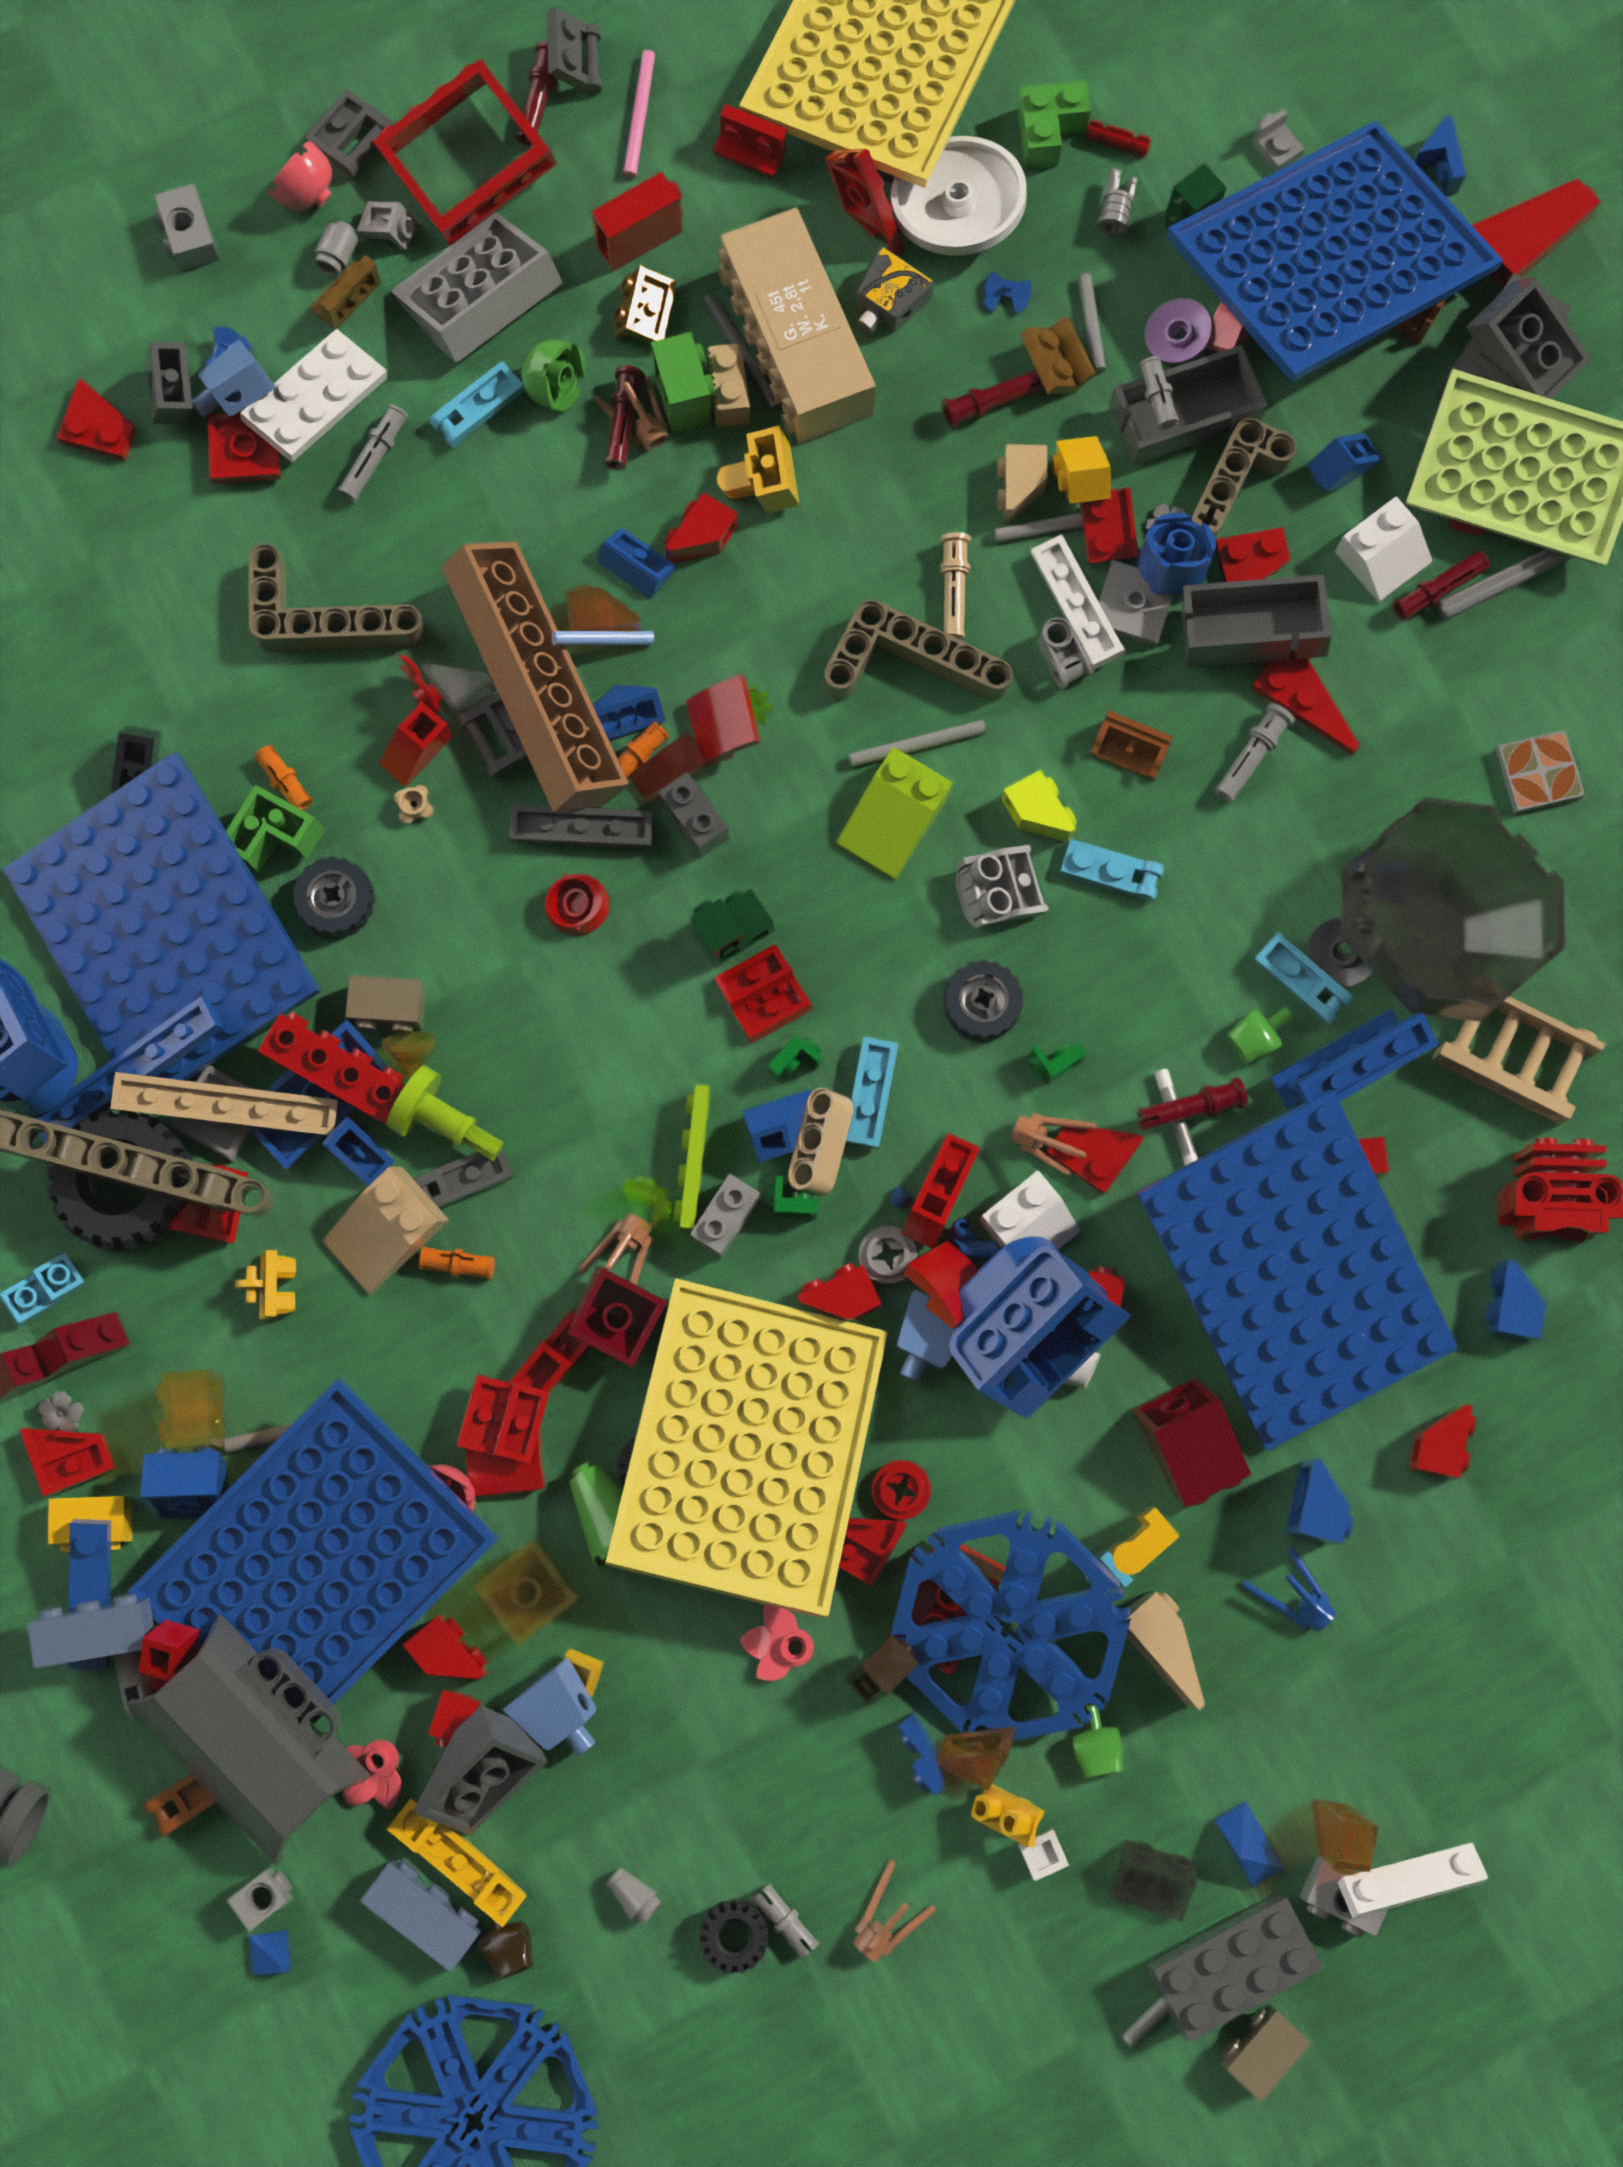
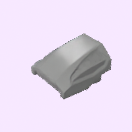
(999, 886)

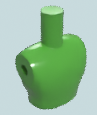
(1256, 1035)
(1098, 1748)

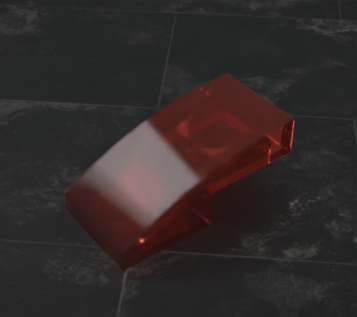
(666, 767)

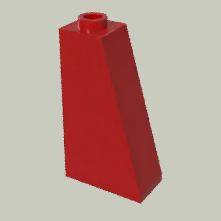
(1536, 227)

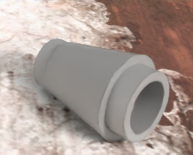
(634, 1896)

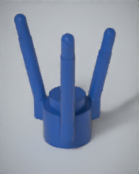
(1313, 1607)

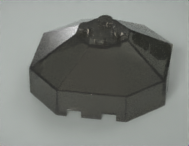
(1452, 909)

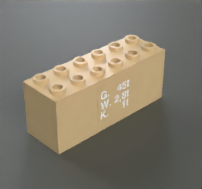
(796, 326)

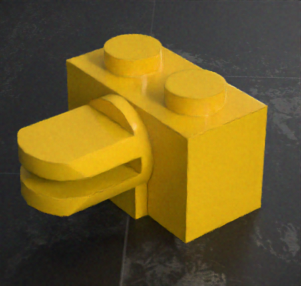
(765, 472)

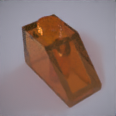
(599, 611)
(1344, 1836)

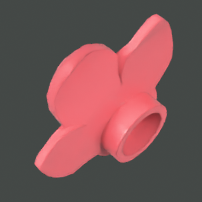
(771, 1644)
(384, 1781)

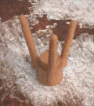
(650, 431)
(1032, 1134)
(629, 1233)
(875, 1938)

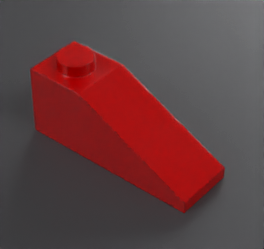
(940, 1191)

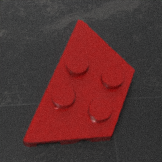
(863, 194)

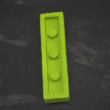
(693, 1142)

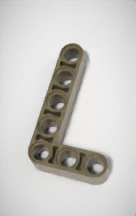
(320, 618)
(911, 650)

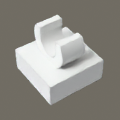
(1045, 1856)

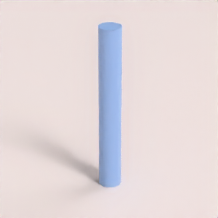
(602, 638)

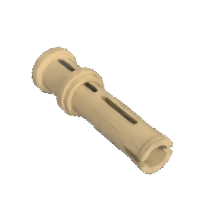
(955, 570)

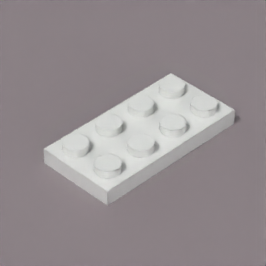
(314, 395)

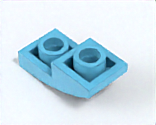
(42, 1289)

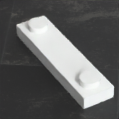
(1077, 601)
(1412, 1880)

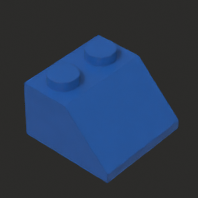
(183, 1483)
(1318, 1506)

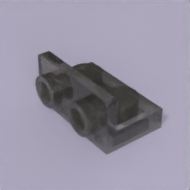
(1154, 1880)

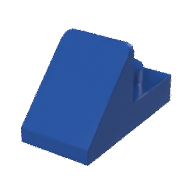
(1444, 152)

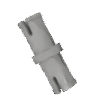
(1159, 393)
(785, 1921)

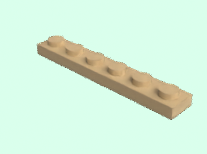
(223, 1103)

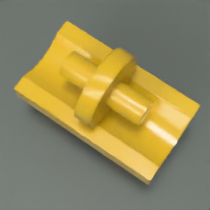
(270, 1301)
(1008, 1814)

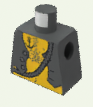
(891, 293)

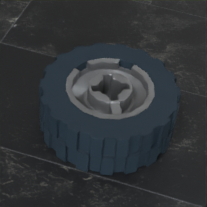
(333, 917)
(974, 1019)

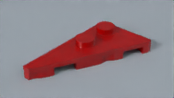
(1302, 693)

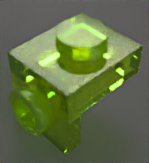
(645, 1192)

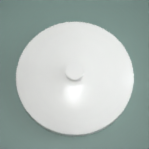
(968, 202)

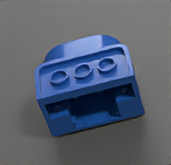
(35, 1051)
(1030, 1323)

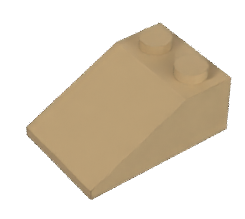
(384, 1228)
(1164, 1644)

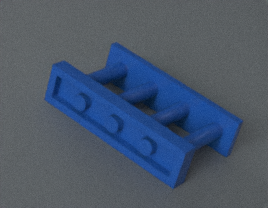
(1356, 1058)

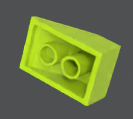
(895, 813)

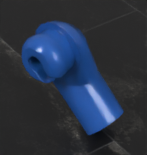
(967, 1242)

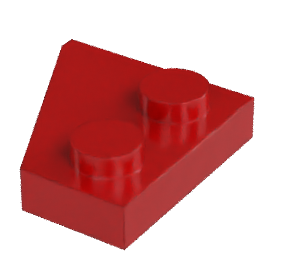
(1252, 555)
(1105, 1154)
(206, 1221)
(66, 1458)

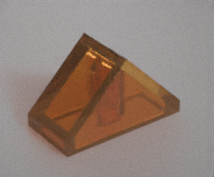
(976, 1754)

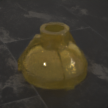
(409, 1050)

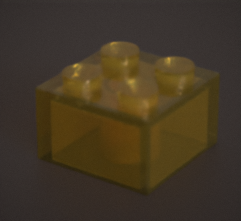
(191, 1410)
(527, 1592)

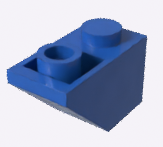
(775, 1125)
(1516, 1304)

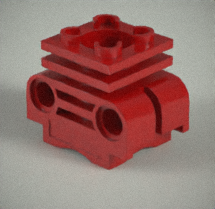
(1560, 1192)

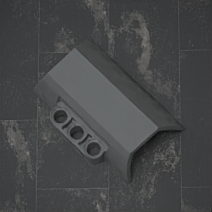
(248, 1738)

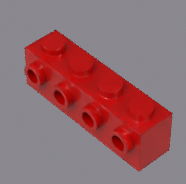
(332, 1067)

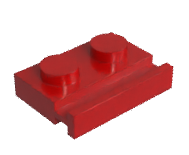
(1109, 528)

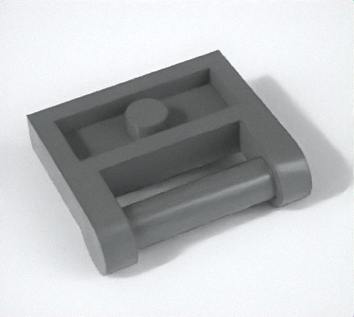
(565, 54)
(341, 125)
(499, 718)

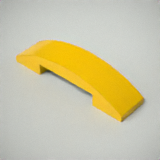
(459, 1862)

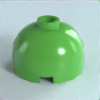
(552, 373)

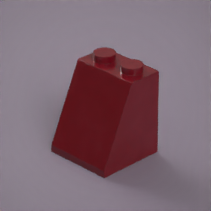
(1192, 1442)

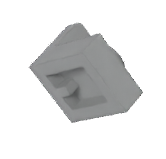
(1276, 141)
(387, 222)

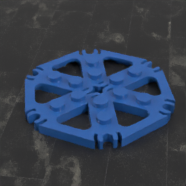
(1015, 1601)
(460, 2082)

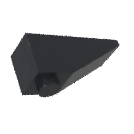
(135, 753)

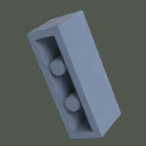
(89, 1630)
(422, 1913)

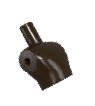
(507, 1949)

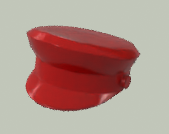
(577, 904)

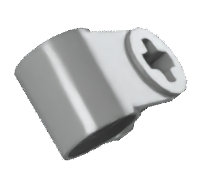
(1067, 659)

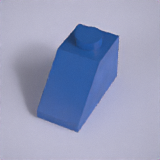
(1344, 461)

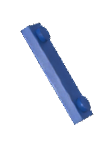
(89, 1573)

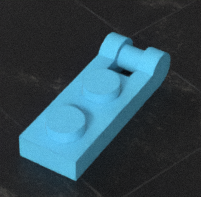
(477, 404)
(1111, 870)
(1302, 977)

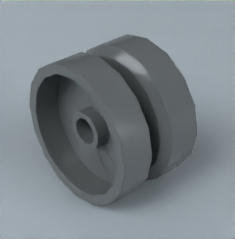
(20, 1815)

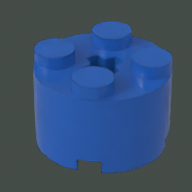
(1176, 553)

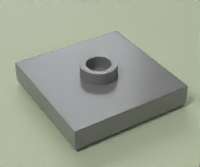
(1132, 606)

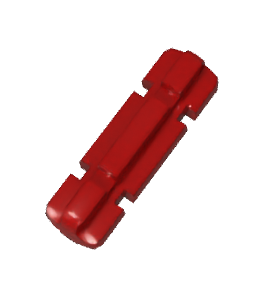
(1118, 138)

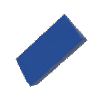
(635, 562)

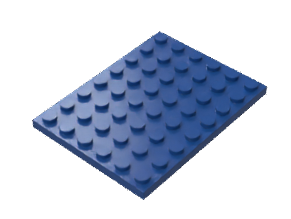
(1333, 250)
(156, 911)
(1297, 1269)
(322, 1547)

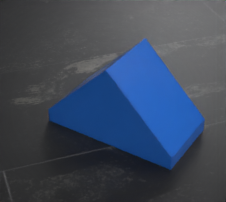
(358, 1151)

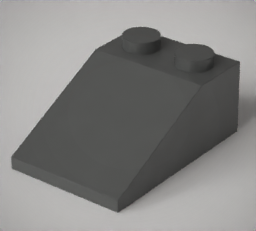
(1529, 339)
(479, 1771)

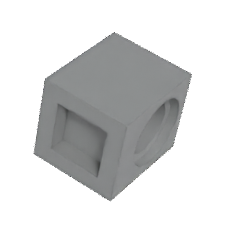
(245, 1903)

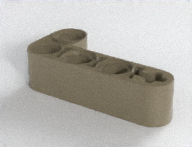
(1243, 456)

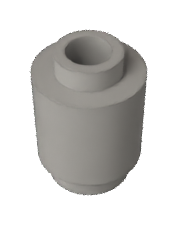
(335, 248)

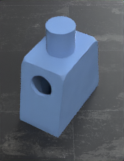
(232, 382)
(923, 1339)
(555, 1709)

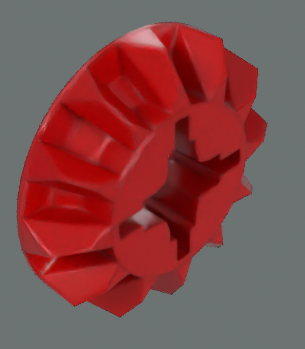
(917, 1482)

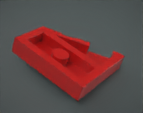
(95, 425)
(869, 1546)

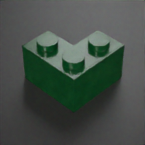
(1193, 194)
(730, 927)

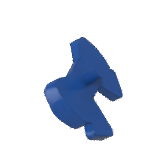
(997, 287)
(224, 339)

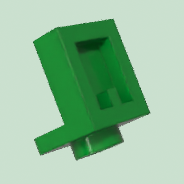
(788, 1059)
(1063, 1060)
(797, 1205)

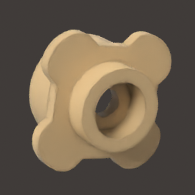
(409, 795)

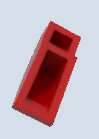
(552, 1358)

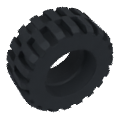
(133, 1229)

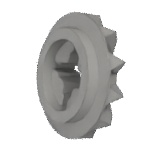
(872, 1246)

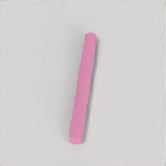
(639, 114)

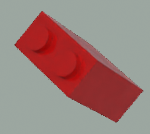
(637, 220)

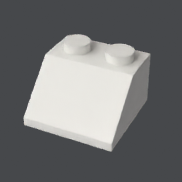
(1385, 549)
(1030, 1211)

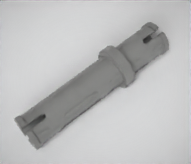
(380, 441)

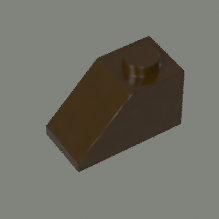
(882, 1670)

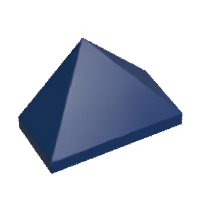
(628, 709)
(1248, 1844)

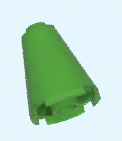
(597, 1504)

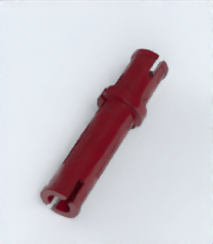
(1429, 592)

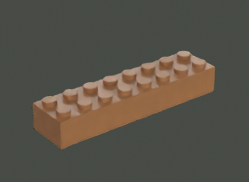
(534, 676)

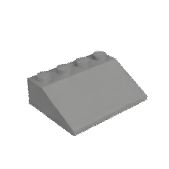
(478, 286)

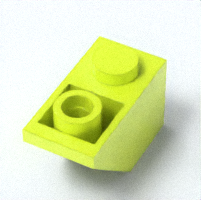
(1037, 808)

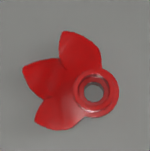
(423, 692)

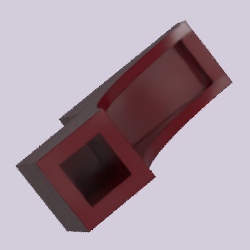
(59, 1352)

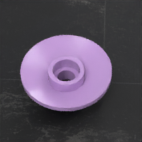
(1174, 318)

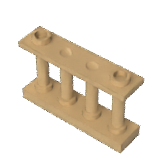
(1520, 1088)

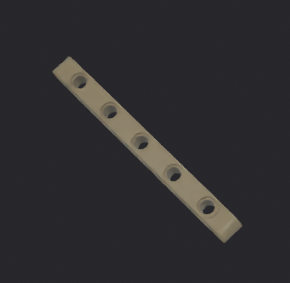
(135, 1165)

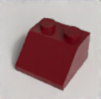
(615, 1316)

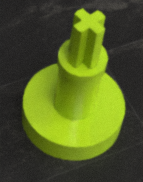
(419, 1103)

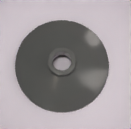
(1326, 953)

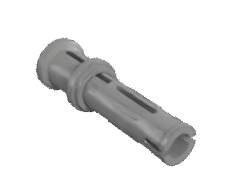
(1262, 739)

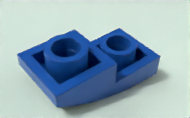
(927, 1771)

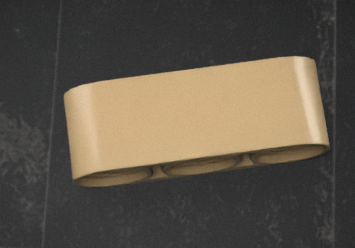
(820, 1142)

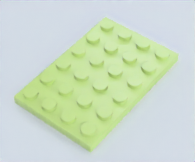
(1523, 468)

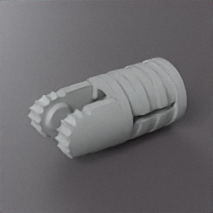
(1116, 204)
(131, 1681)

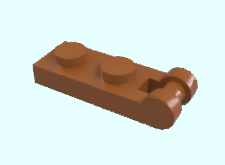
(189, 1799)

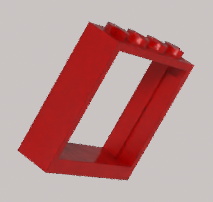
(495, 191)

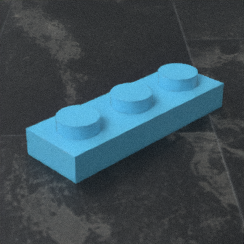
(871, 1091)

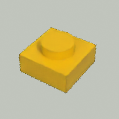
(587, 1669)

